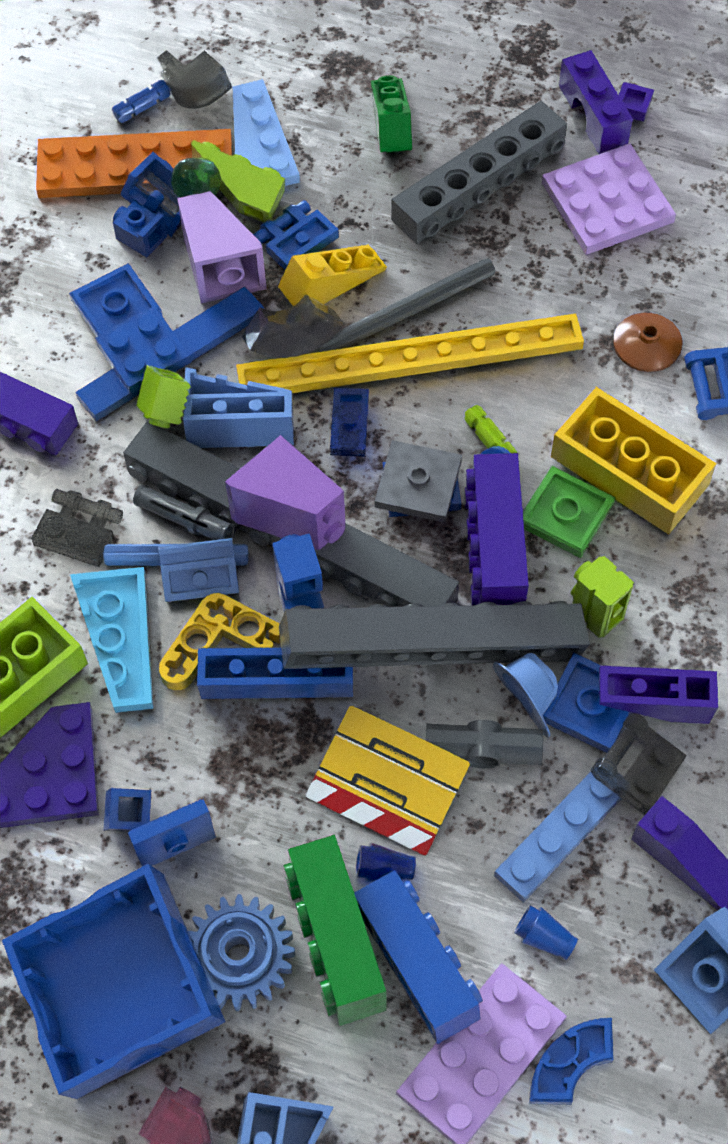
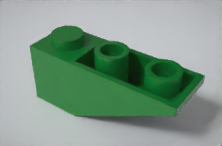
(391, 114)

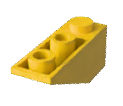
(329, 273)

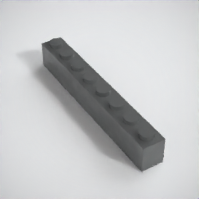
(430, 634)

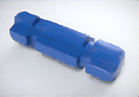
(141, 101)

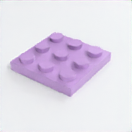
(608, 199)

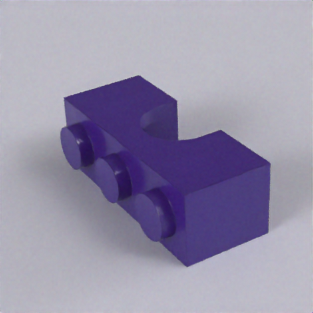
(587, 85)

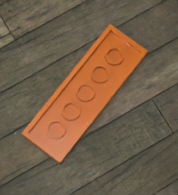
(104, 162)

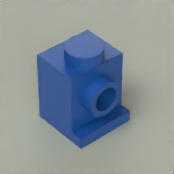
(139, 228)

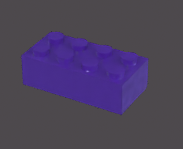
(496, 530)

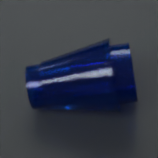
(377, 861)

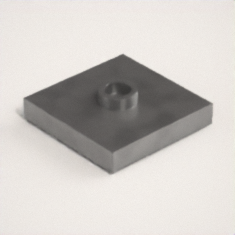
(418, 481)

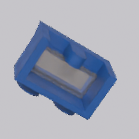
(152, 188)

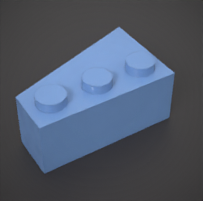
(235, 413)
(280, 1120)

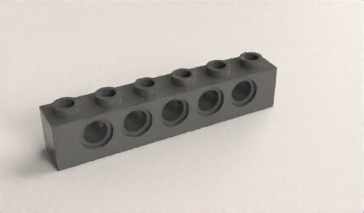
(478, 172)

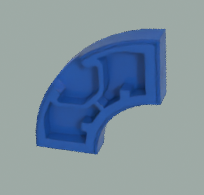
(569, 1059)

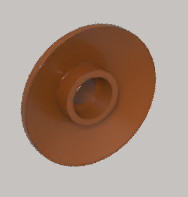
(645, 352)

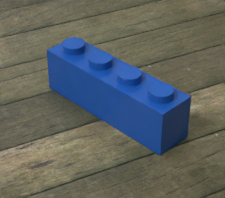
(261, 674)
(418, 957)

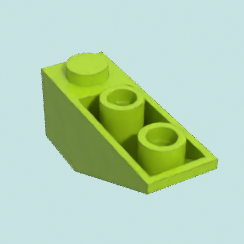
(248, 188)

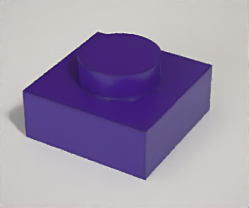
(636, 99)

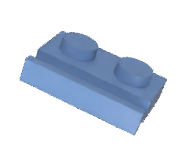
(198, 569)

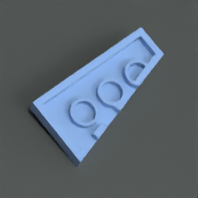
(259, 131)

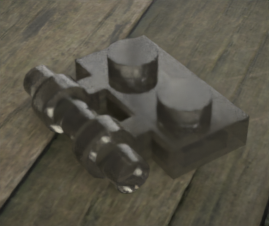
(75, 537)

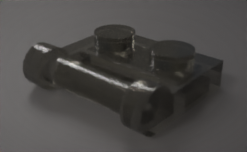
(649, 771)

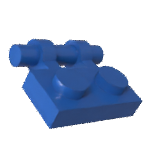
(305, 236)

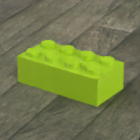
(34, 661)

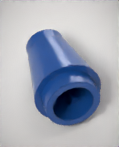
(545, 933)

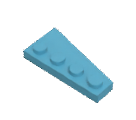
(119, 630)

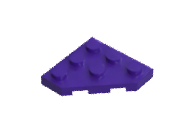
(51, 770)

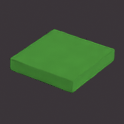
(566, 511)

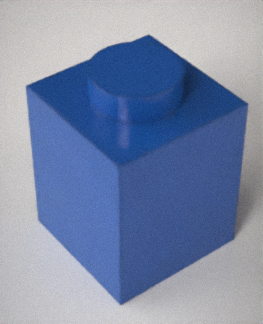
(126, 809)

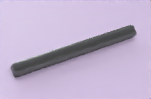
(410, 305)

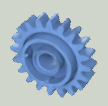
(265, 957)

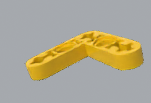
(214, 630)

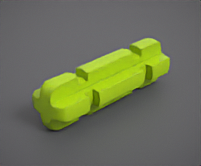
(486, 429)

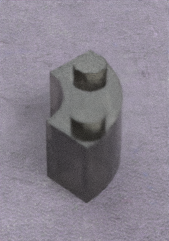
(292, 330)

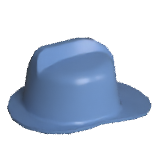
(531, 684)

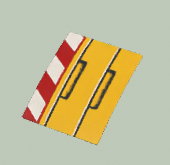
(388, 780)

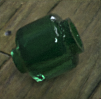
(195, 177)

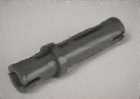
(195, 519)

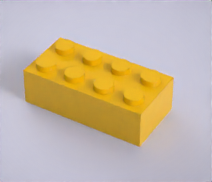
(632, 460)

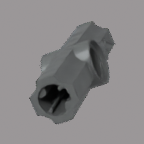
(487, 743)

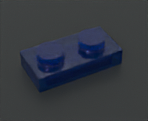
(349, 422)

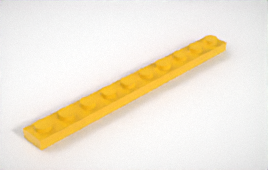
(417, 355)

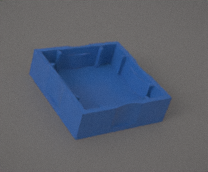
(112, 982)

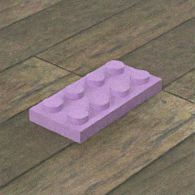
(477, 1067)

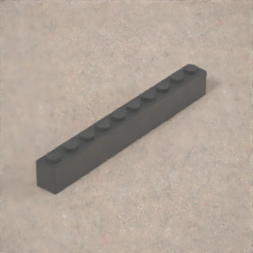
(354, 560)

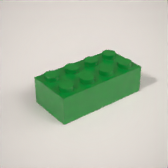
(338, 933)

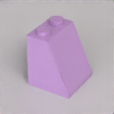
(219, 248)

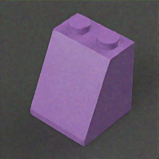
(286, 496)

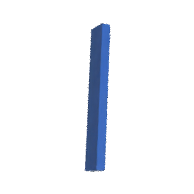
(196, 336)

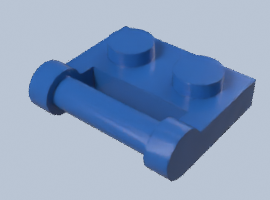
(696, 361)

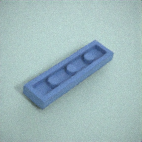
(556, 837)

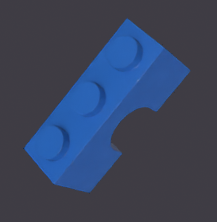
(297, 572)

